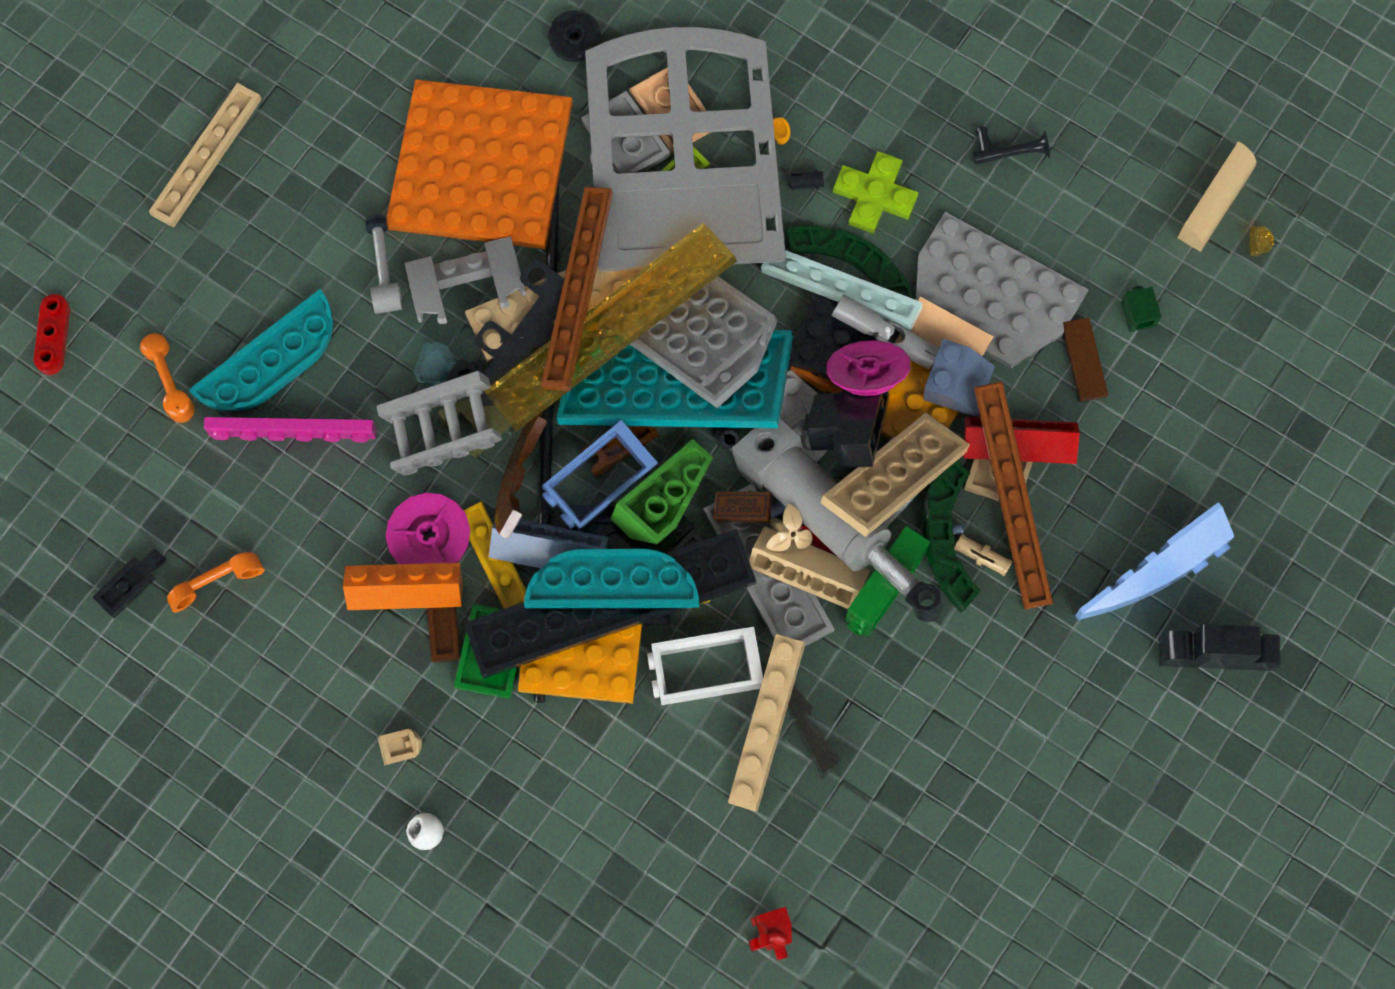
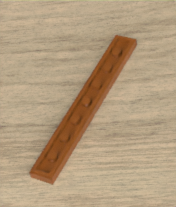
(577, 289)
(1013, 495)

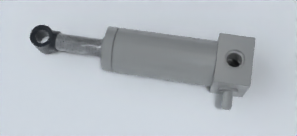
(778, 465)

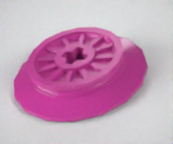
(868, 367)
(418, 516)

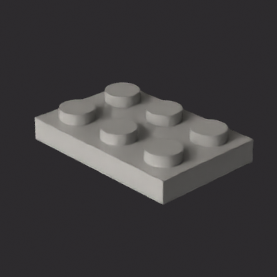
(632, 153)

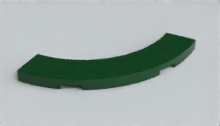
(850, 249)
(939, 531)

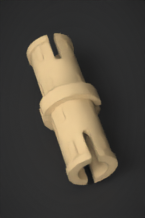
(998, 563)

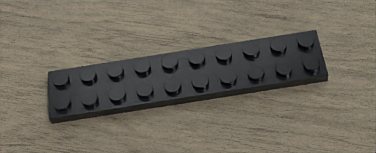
(529, 634)

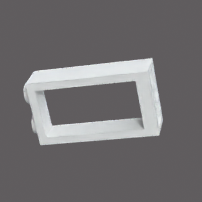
(744, 635)

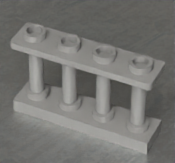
(421, 403)

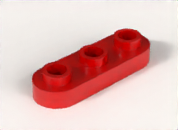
(56, 343)

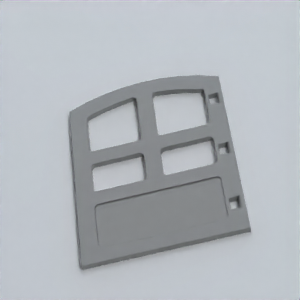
(663, 207)

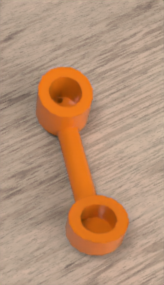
(176, 402)
(244, 565)

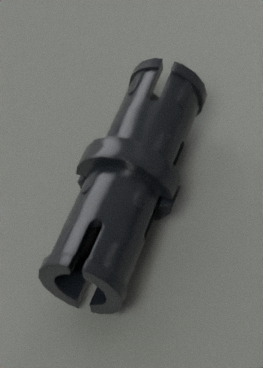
(732, 435)

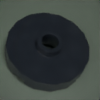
(569, 25)

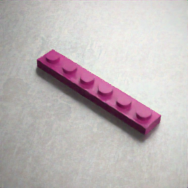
(301, 429)

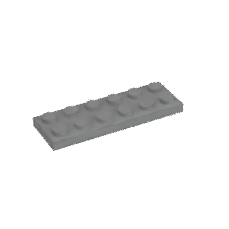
(781, 606)

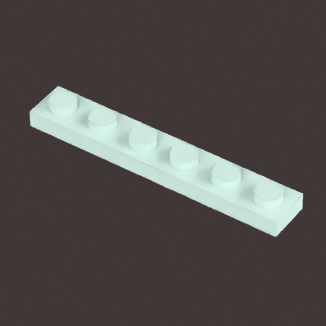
(834, 283)

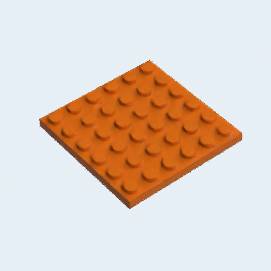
(479, 163)

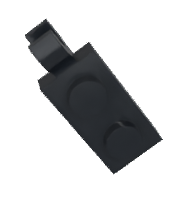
(128, 583)

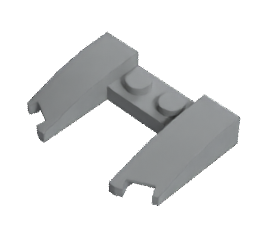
(428, 278)

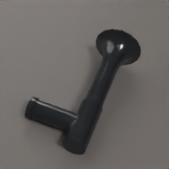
(987, 154)

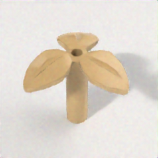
(788, 531)

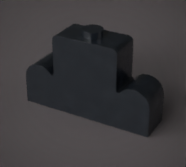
(848, 425)
(1220, 648)

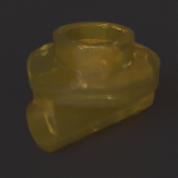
(1260, 240)

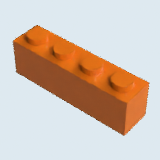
(403, 586)

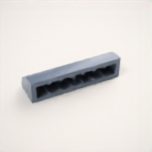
(537, 543)

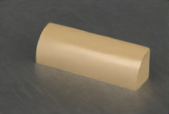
(1218, 197)
(809, 570)

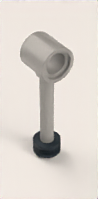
(386, 295)

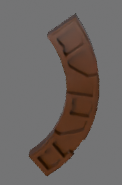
(507, 506)

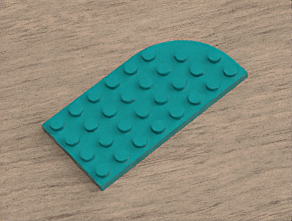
(646, 395)

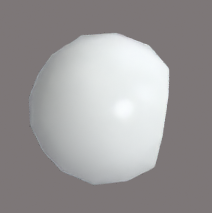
(425, 831)

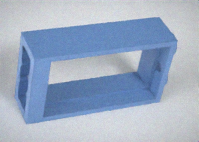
(632, 445)

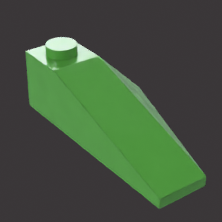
(661, 499)

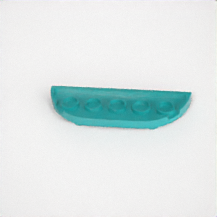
(269, 359)
(611, 581)

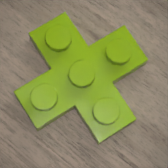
(875, 192)

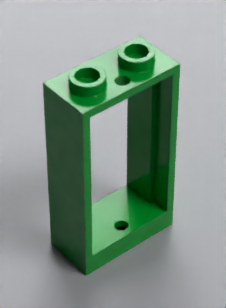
(877, 592)

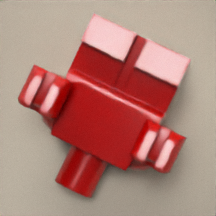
(773, 932)

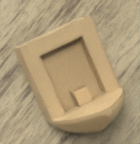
(400, 746)

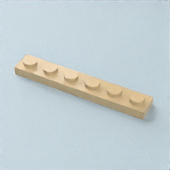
(205, 155)
(766, 722)

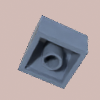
(955, 376)

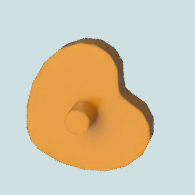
(781, 130)

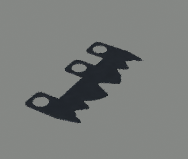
(534, 328)

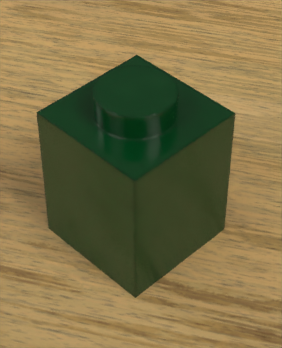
(1140, 308)

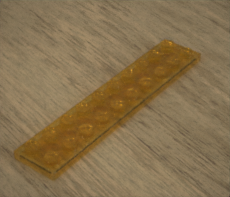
(617, 321)

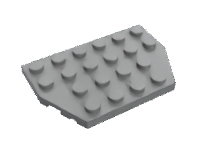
(995, 290)
(711, 341)

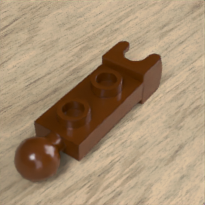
(615, 452)

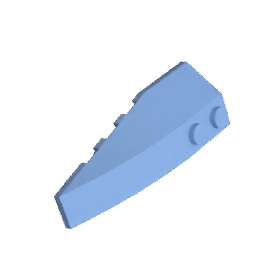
(1177, 558)

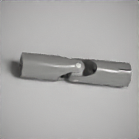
(871, 323)

